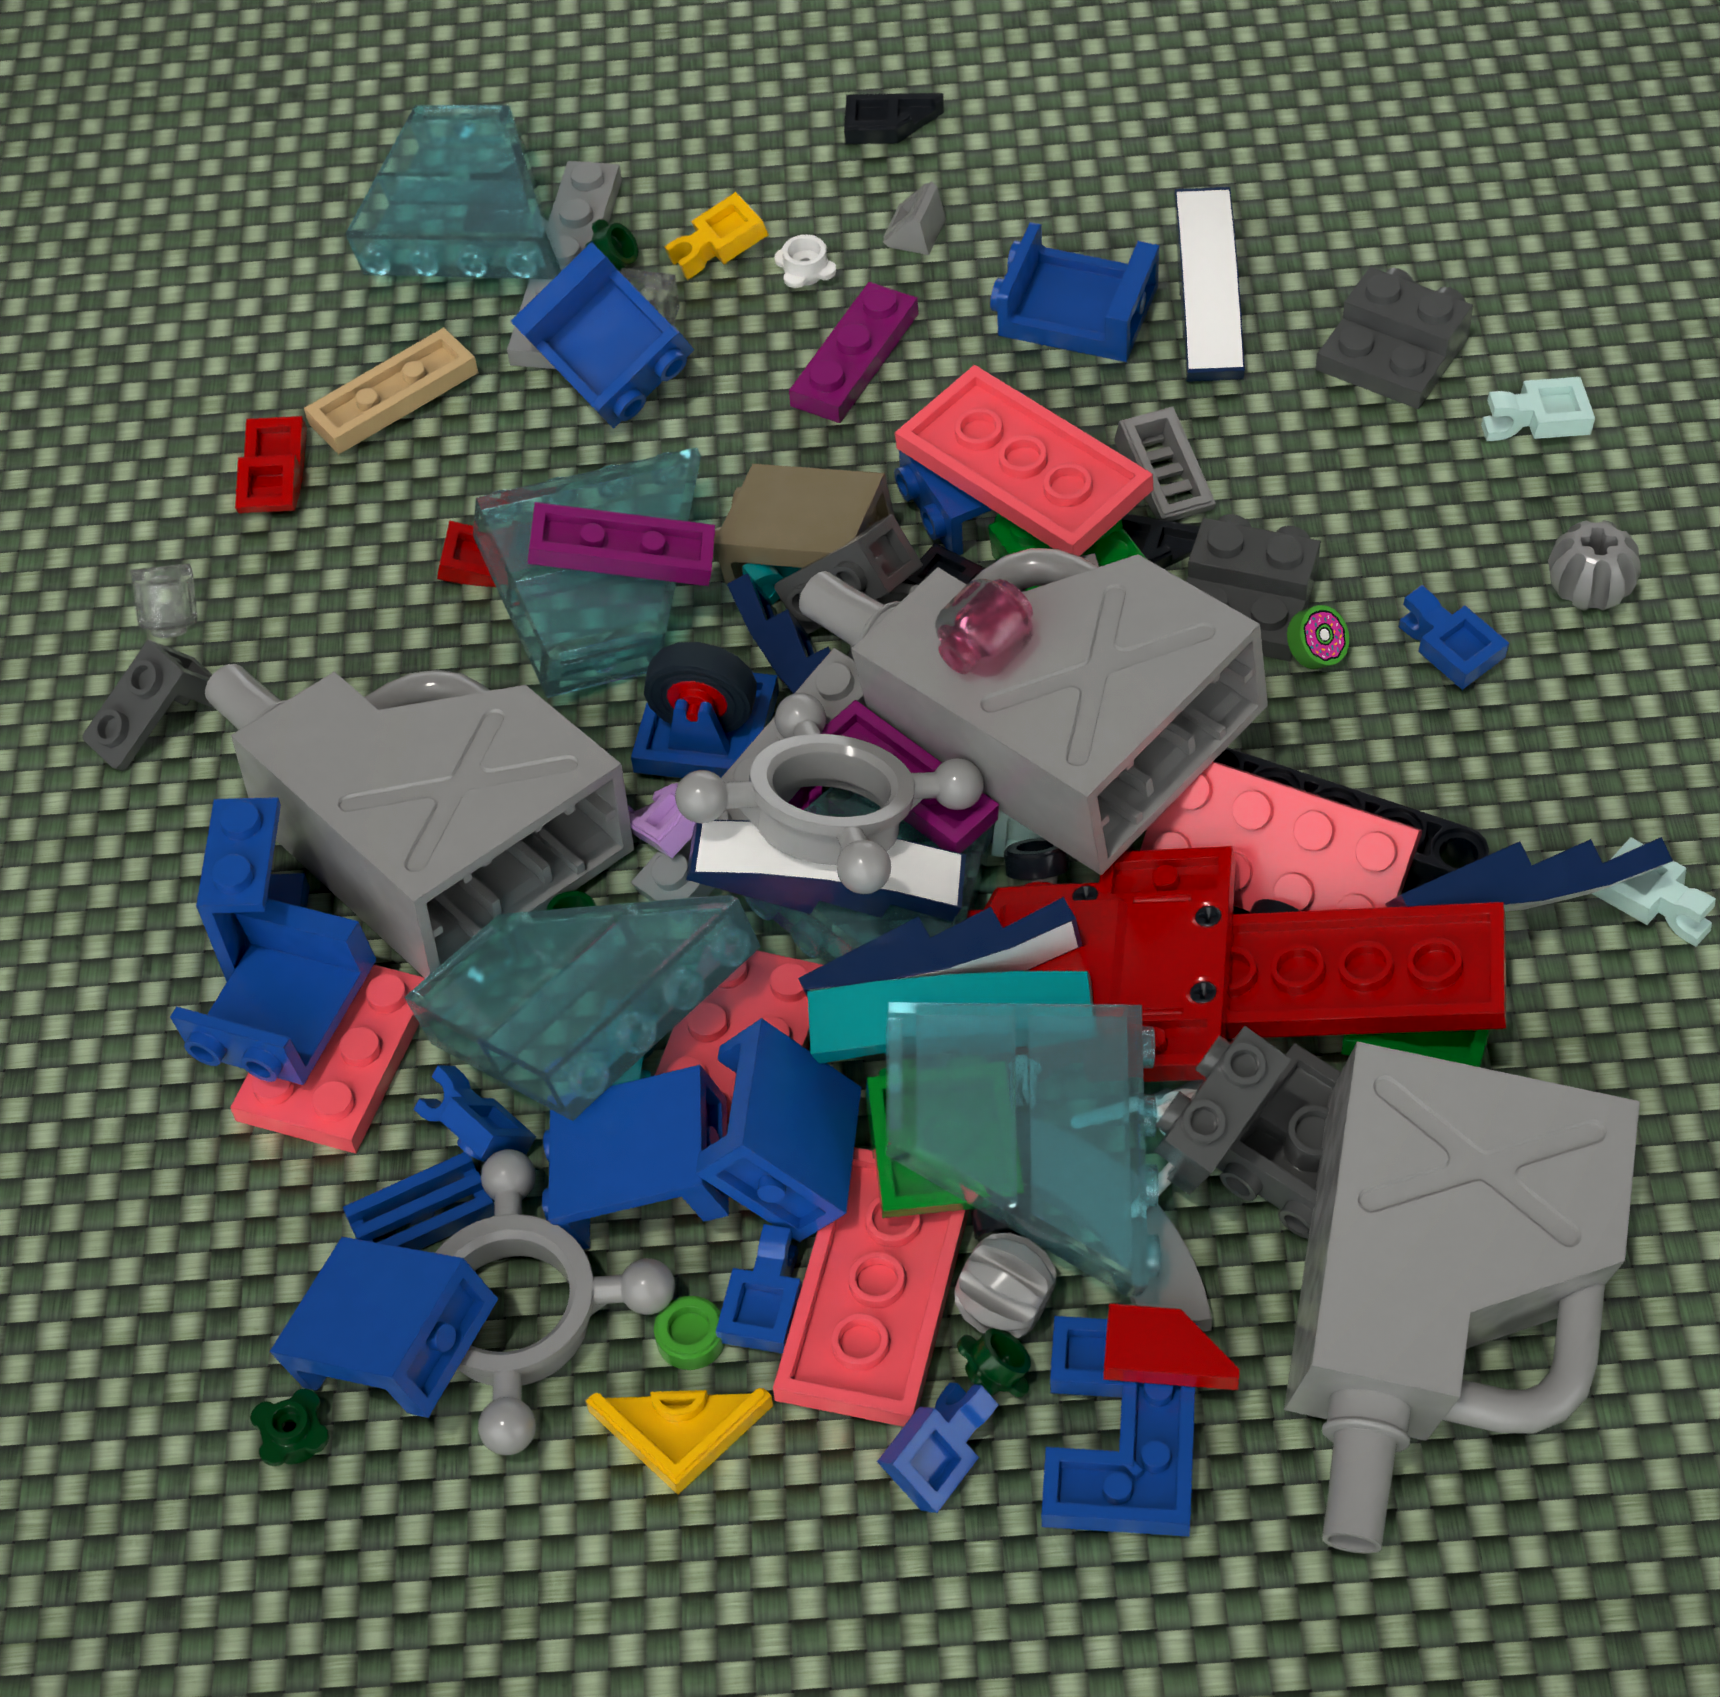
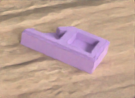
(662, 823)

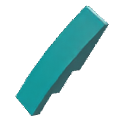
(852, 1018)

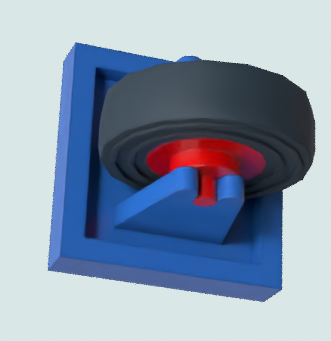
(700, 710)

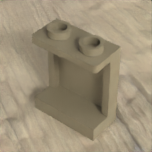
(797, 515)

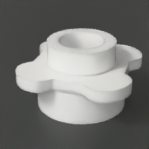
(804, 261)

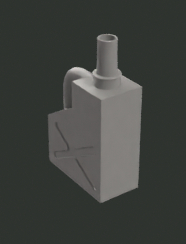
(1099, 715)
(429, 799)
(1440, 1223)

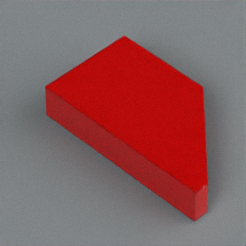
(1164, 1349)

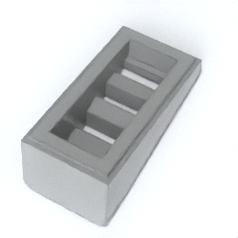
(1165, 427)

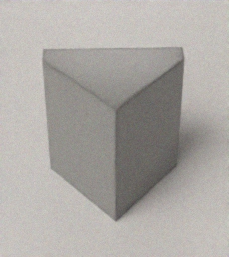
(917, 221)

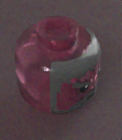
(984, 627)

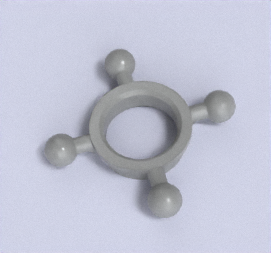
(817, 759)
(644, 1286)

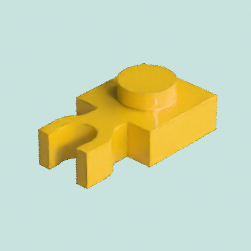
(720, 232)

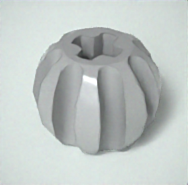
(1594, 565)
(1005, 1284)

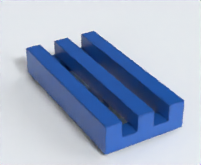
(417, 1200)

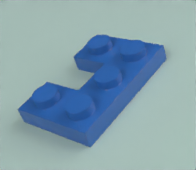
(1150, 1477)

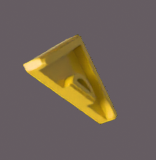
(679, 1430)

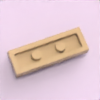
(391, 390)

